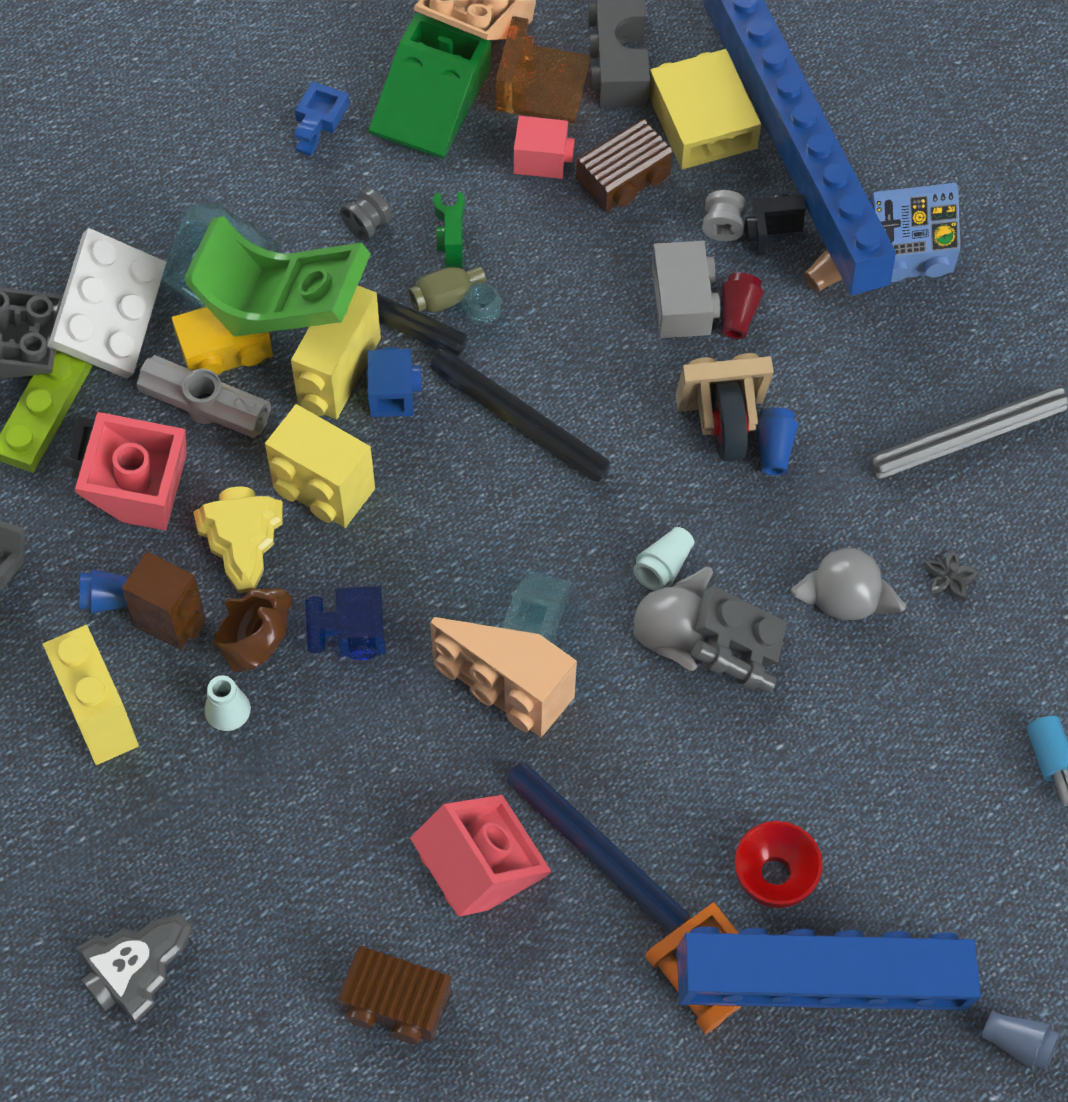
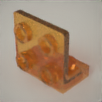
(538, 78)

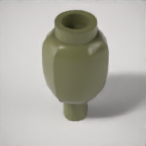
(444, 288)

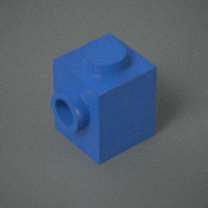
(392, 382)

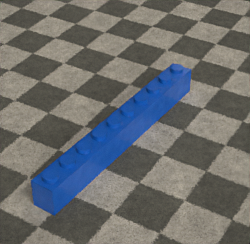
(805, 143)

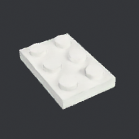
(107, 303)

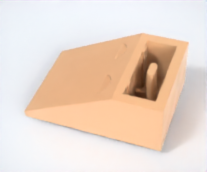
(479, 17)
(508, 669)

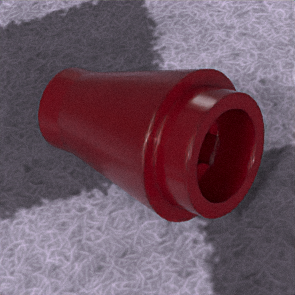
(740, 301)

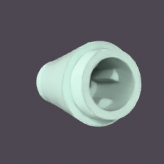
(662, 561)
(226, 704)

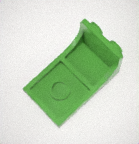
(270, 290)

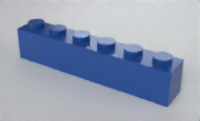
(827, 970)

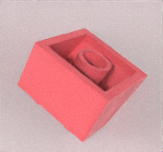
(133, 469)
(478, 853)

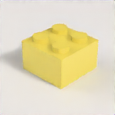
(320, 466)

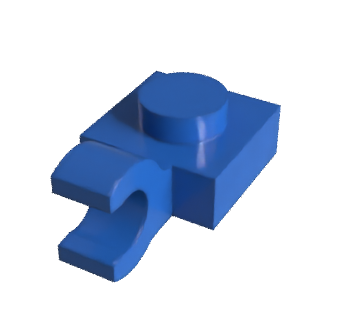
(318, 111)

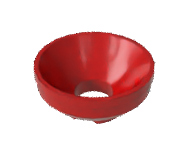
(780, 843)

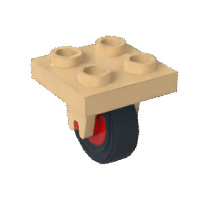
(725, 398)

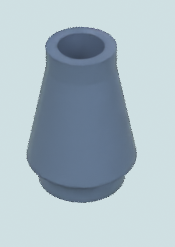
(1023, 1039)

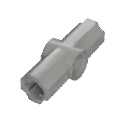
(182, 387)

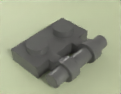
(743, 628)

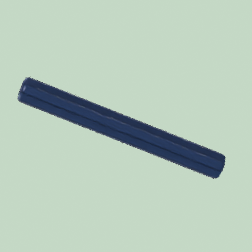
(597, 847)

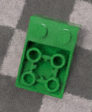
(431, 86)

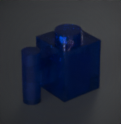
(356, 622)

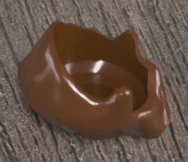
(253, 627)

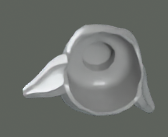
(848, 587)
(669, 617)

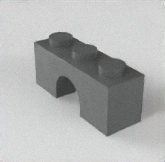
(621, 71)

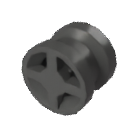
(366, 214)

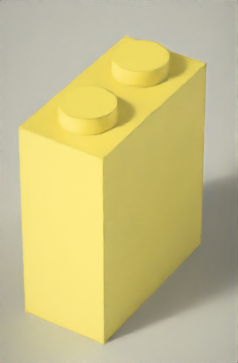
(704, 108)
(336, 356)
(91, 694)

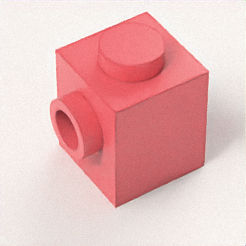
(542, 147)

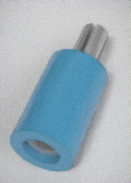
(1051, 752)

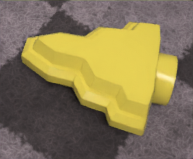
(240, 532)

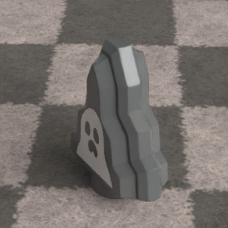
(133, 964)

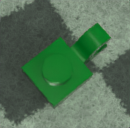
(450, 236)

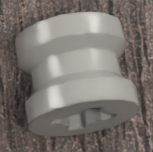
(724, 215)

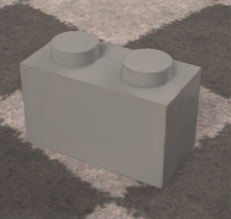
(683, 289)

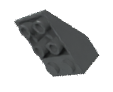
(25, 332)

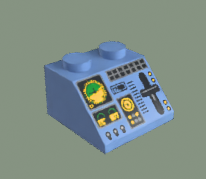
(921, 228)

